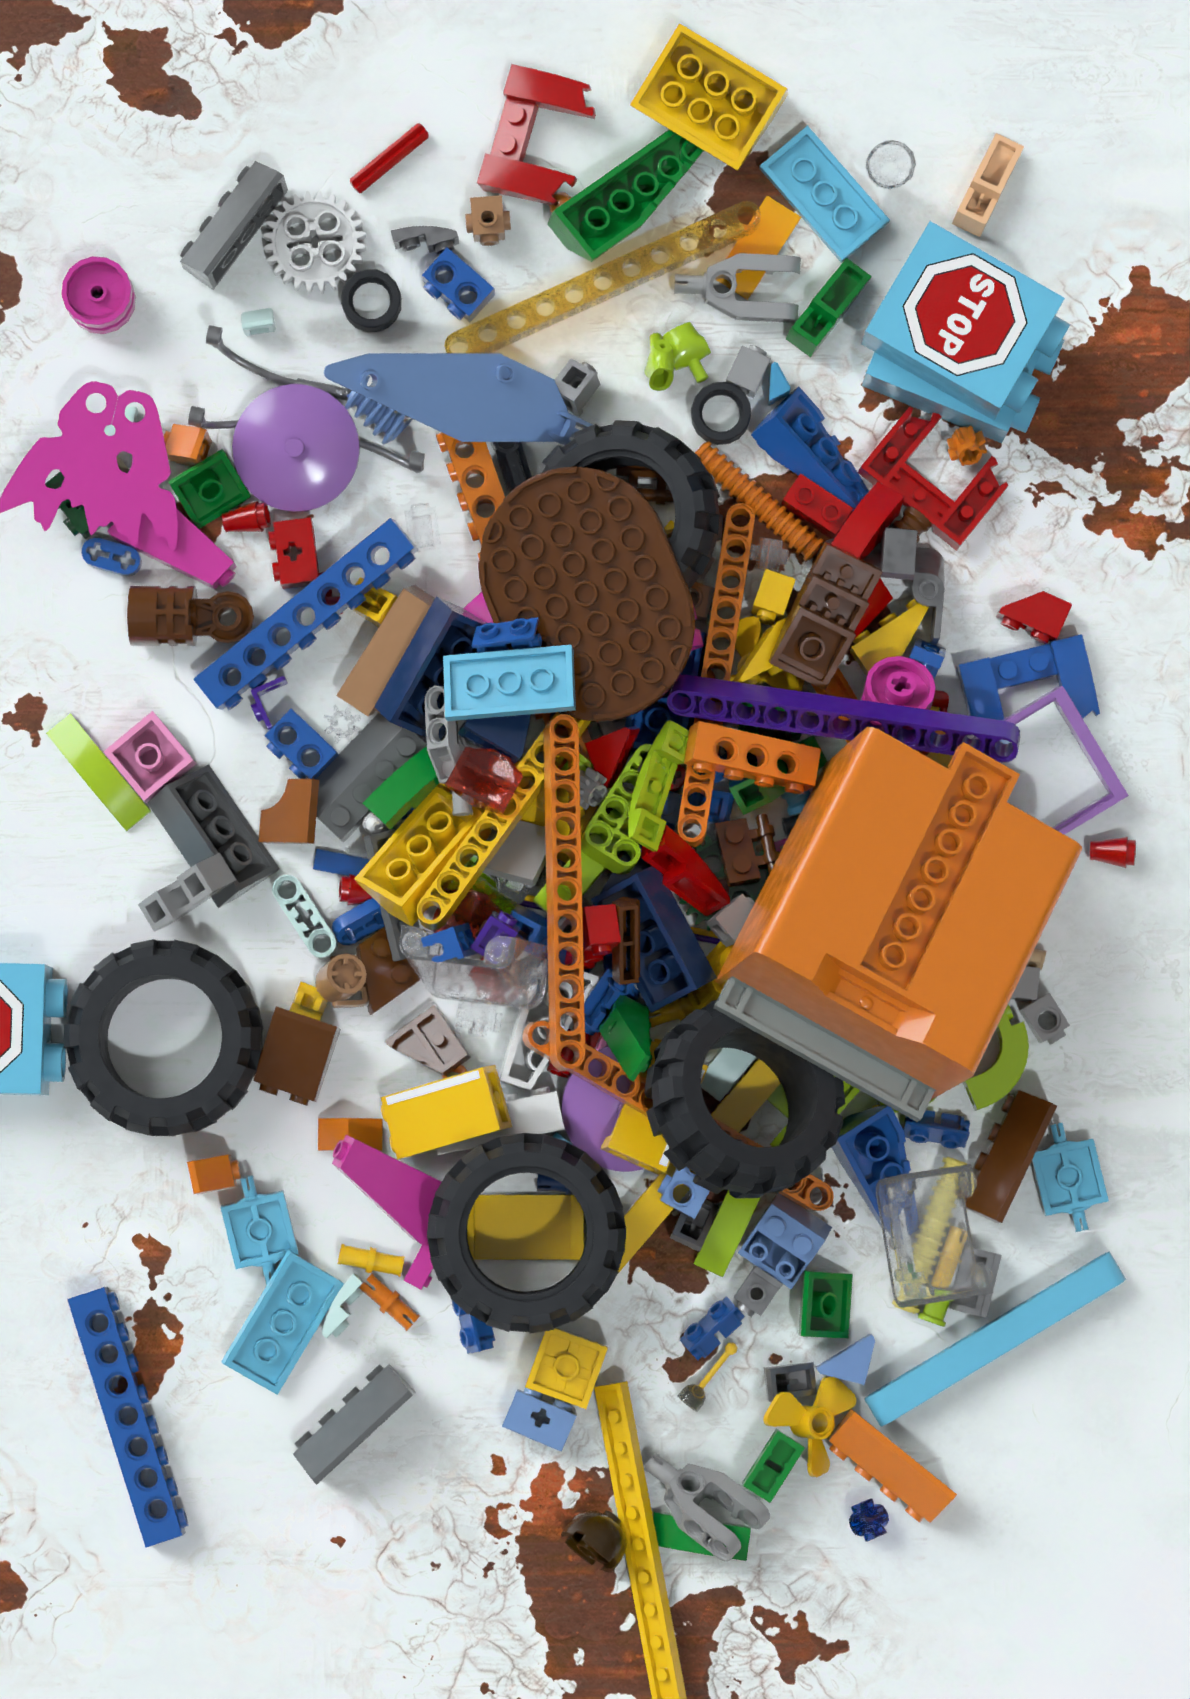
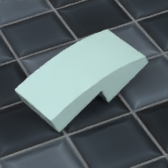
(725, 1071)
(336, 1317)

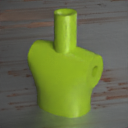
(688, 349)
(659, 363)

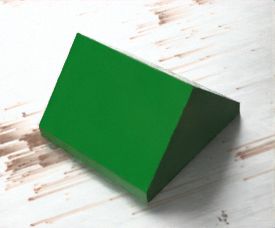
(209, 489)
(825, 1304)

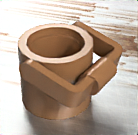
(341, 980)

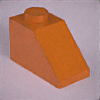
(187, 444)
(213, 1173)

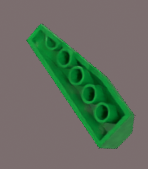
(623, 197)

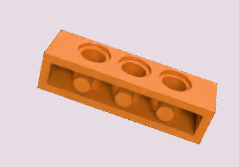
(800, 758)

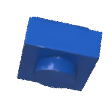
(720, 805)

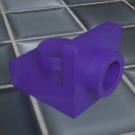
(497, 925)

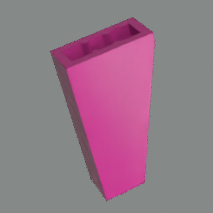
(194, 554)
(390, 1184)

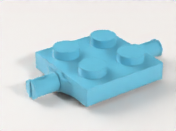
(1069, 1177)
(259, 1229)

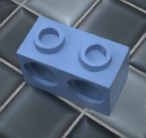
(697, 1197)

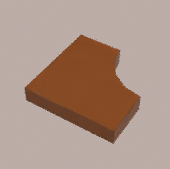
(294, 816)

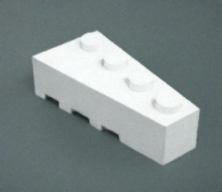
(520, 1064)

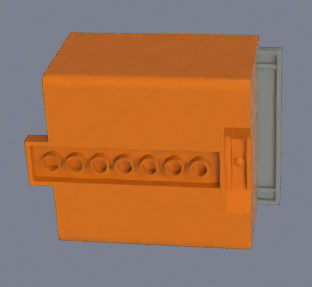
(897, 920)

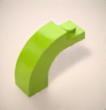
(1006, 1069)

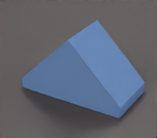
(850, 1363)

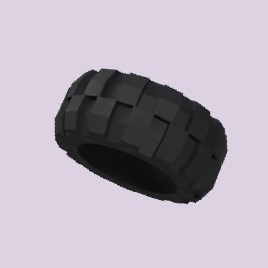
(88, 1037)
(700, 1142)

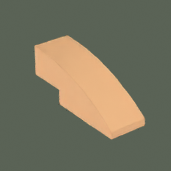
(987, 185)

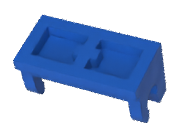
(454, 940)

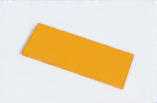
(773, 231)

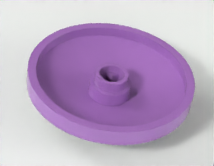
(296, 447)
(592, 1114)

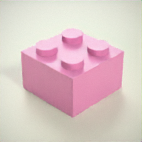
(149, 757)

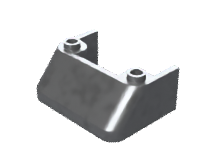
(927, 584)

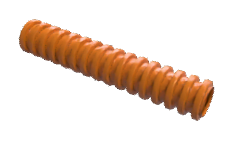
(761, 503)

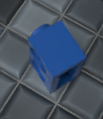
(463, 280)
(306, 741)

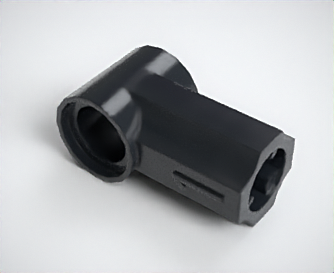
(512, 464)

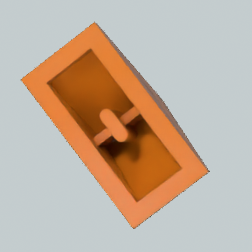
(362, 1129)

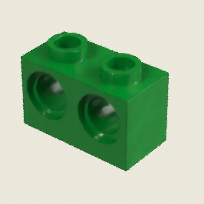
(773, 1465)

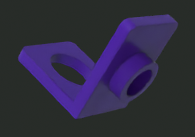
(257, 707)

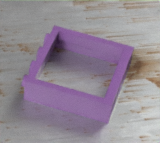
(1090, 748)

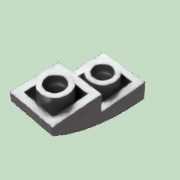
(435, 237)

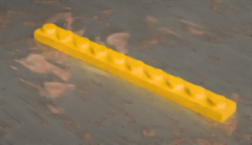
(642, 1545)

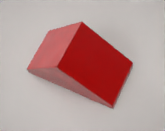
(612, 752)

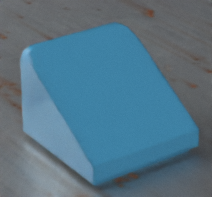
(778, 385)

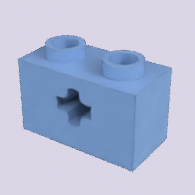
(551, 1434)

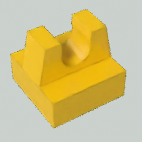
(308, 1002)

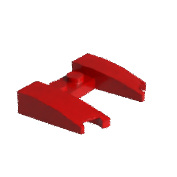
(525, 93)
(949, 519)

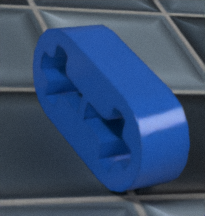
(110, 564)
(360, 921)

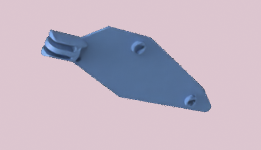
(463, 394)

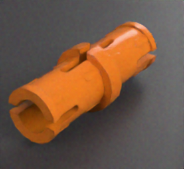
(389, 1302)

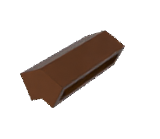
(619, 971)

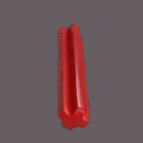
(389, 158)

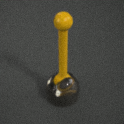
(693, 1394)

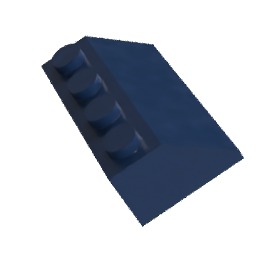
(443, 632)
(669, 951)

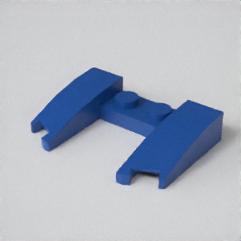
(1060, 658)

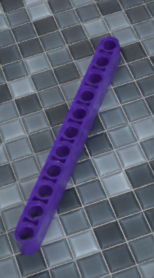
(830, 708)

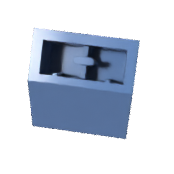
(785, 1240)

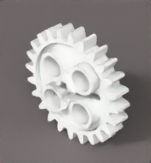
(311, 214)

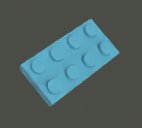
(824, 194)
(509, 683)
(282, 1322)

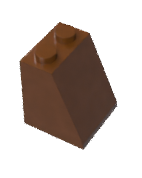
(296, 1055)

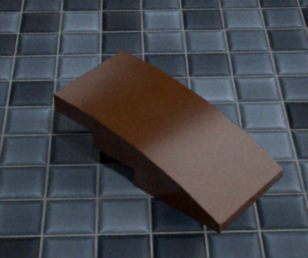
(825, 616)

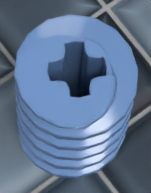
(383, 417)

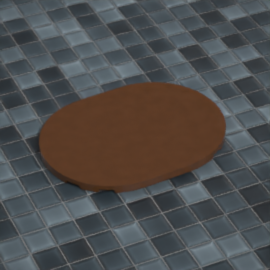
(599, 578)

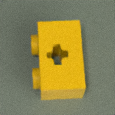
(772, 597)

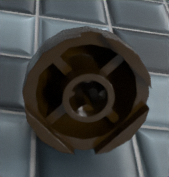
(597, 1538)

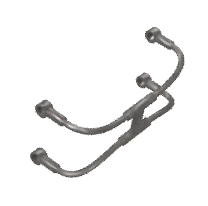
(197, 414)

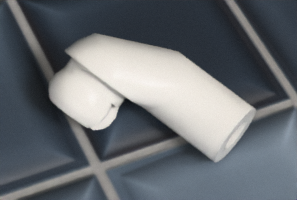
(373, 824)

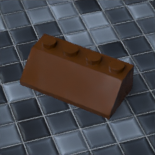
(1009, 1154)

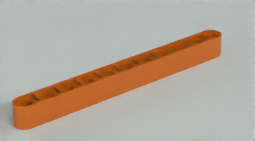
(719, 659)
(557, 907)
(635, 1096)

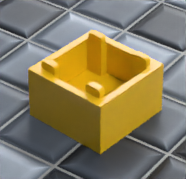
(566, 1367)

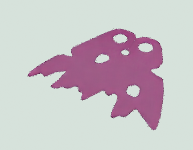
(91, 468)

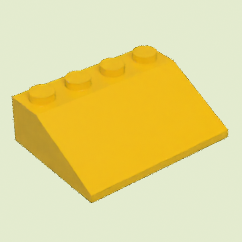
(709, 97)

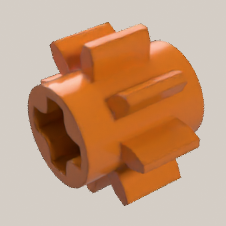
(966, 445)

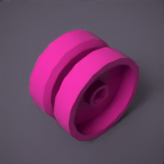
(106, 279)
(900, 683)

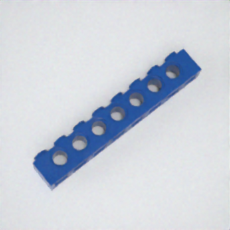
(214, 678)
(152, 1528)

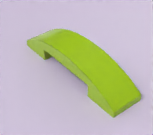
(98, 772)
(654, 785)
(725, 1233)

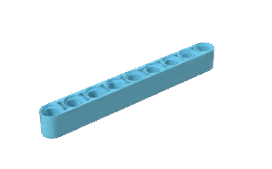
(994, 1339)

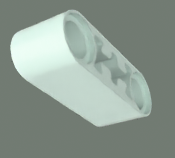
(293, 915)

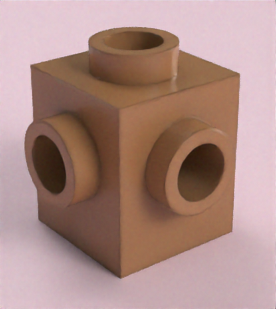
(487, 209)

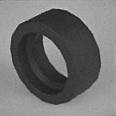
(364, 277)
(734, 393)

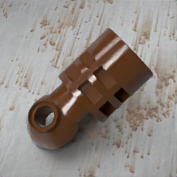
(178, 616)

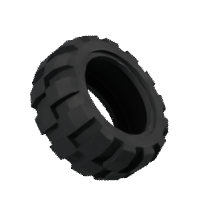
(691, 485)
(542, 1308)

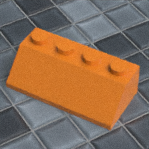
(890, 1466)

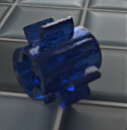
(868, 1520)

